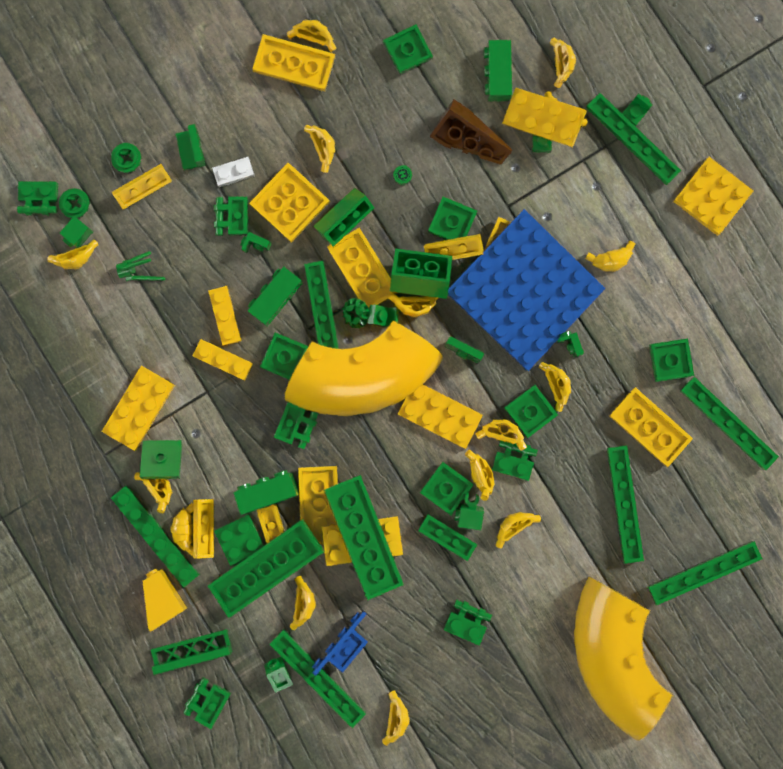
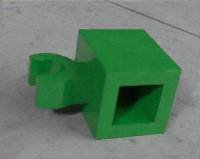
(470, 514)

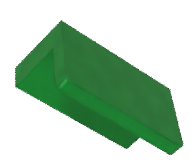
(190, 148)

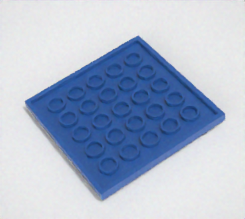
(525, 290)

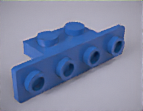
(345, 649)

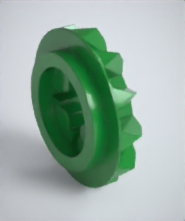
(125, 149)
(72, 195)
(361, 309)

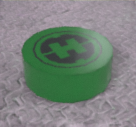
(402, 175)

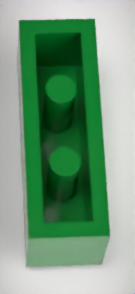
(498, 70)
(344, 217)
(274, 296)

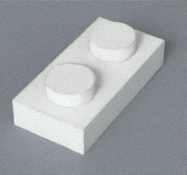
(233, 172)

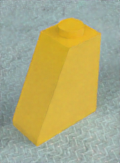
(161, 599)

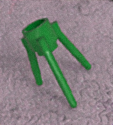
(127, 268)

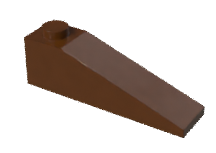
(466, 132)

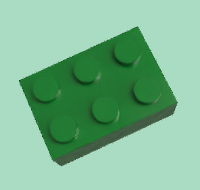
(421, 273)
(266, 492)

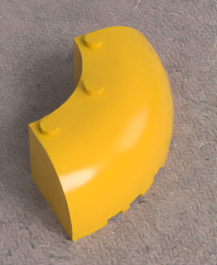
(364, 376)
(613, 659)

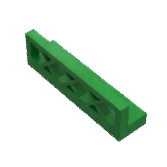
(191, 659)

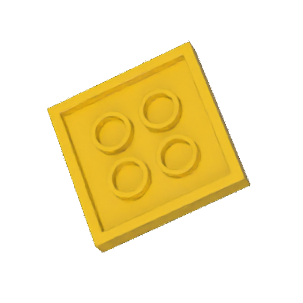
(713, 196)
(289, 202)

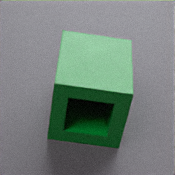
(75, 233)

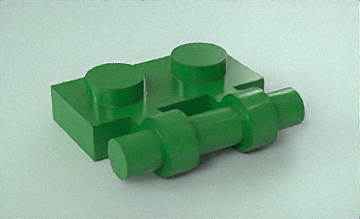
(37, 192)
(237, 216)
(290, 424)
(512, 465)
(466, 628)
(212, 706)

